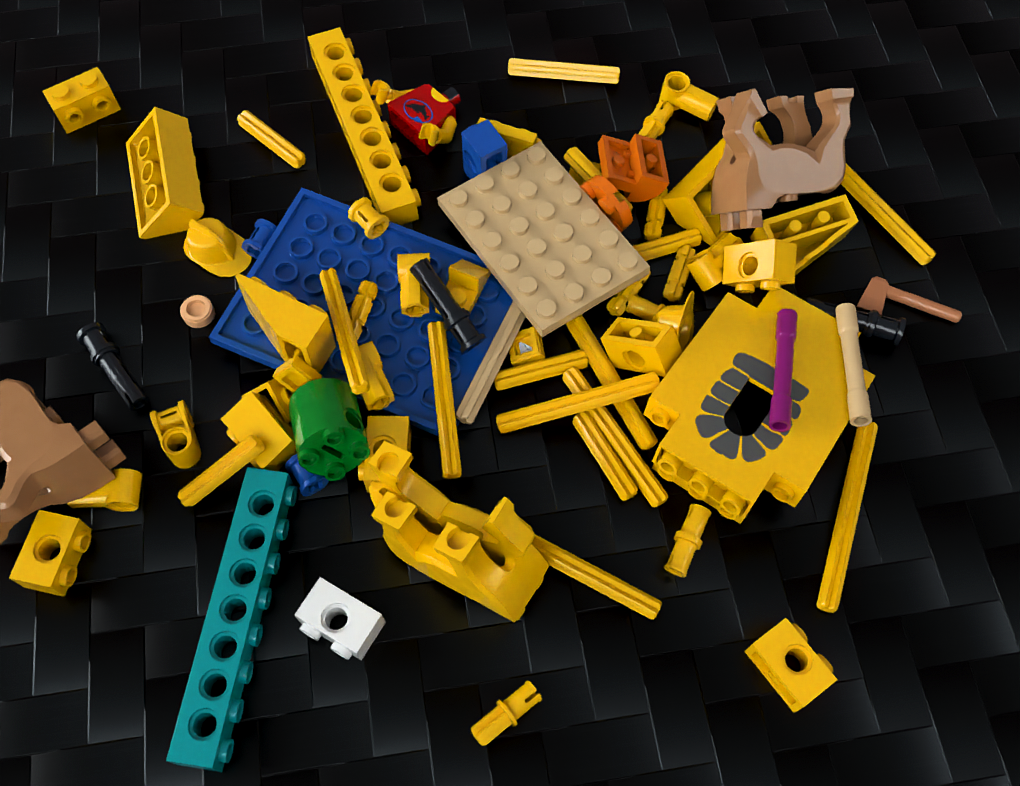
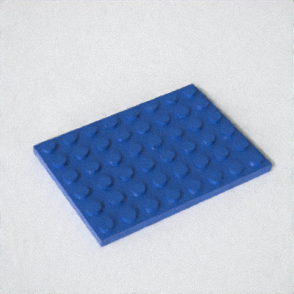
(321, 236)

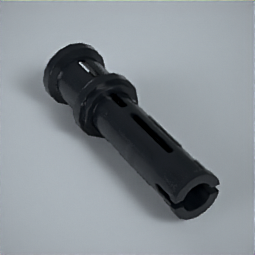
(455, 319)
(869, 323)
(107, 356)

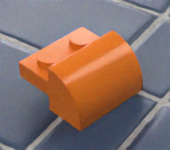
(634, 166)

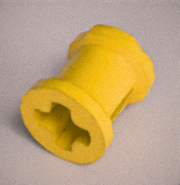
(368, 218)

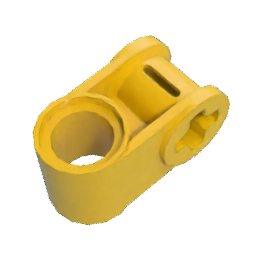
(176, 429)

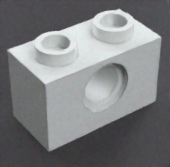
(328, 601)

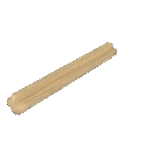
(490, 365)

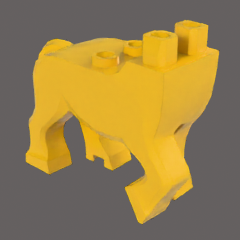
(454, 543)

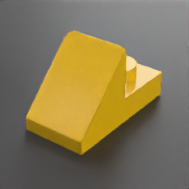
(466, 283)

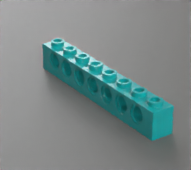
(198, 704)

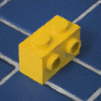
(82, 100)
(259, 417)

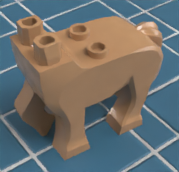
(758, 173)
(45, 457)

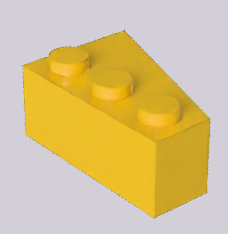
(811, 228)

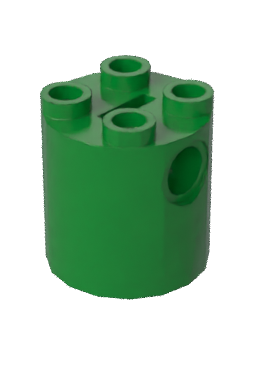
(328, 428)

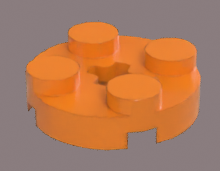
(602, 194)

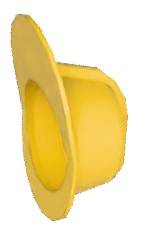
(216, 248)
(681, 318)

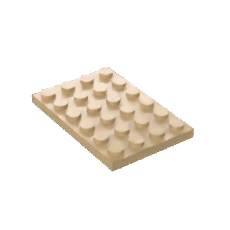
(543, 238)

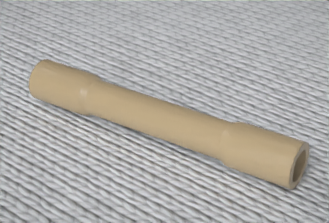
(857, 396)

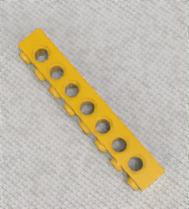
(363, 128)

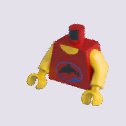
(420, 113)

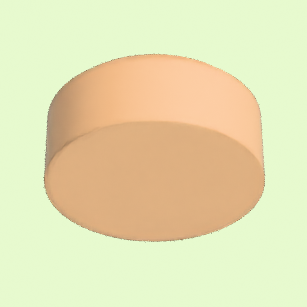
(197, 311)

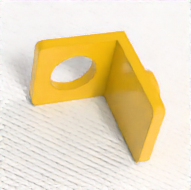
(280, 396)

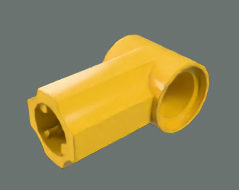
(685, 96)
(708, 264)
(413, 299)
(380, 392)
(118, 495)

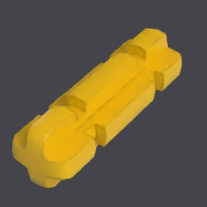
(655, 217)
(678, 274)
(362, 305)
(617, 305)

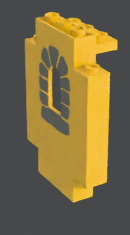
(702, 384)

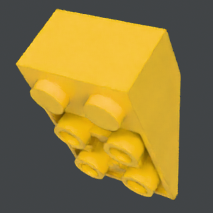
(289, 323)

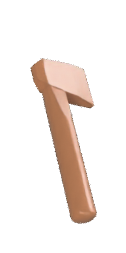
(879, 289)

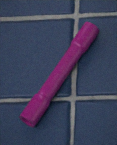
(781, 400)

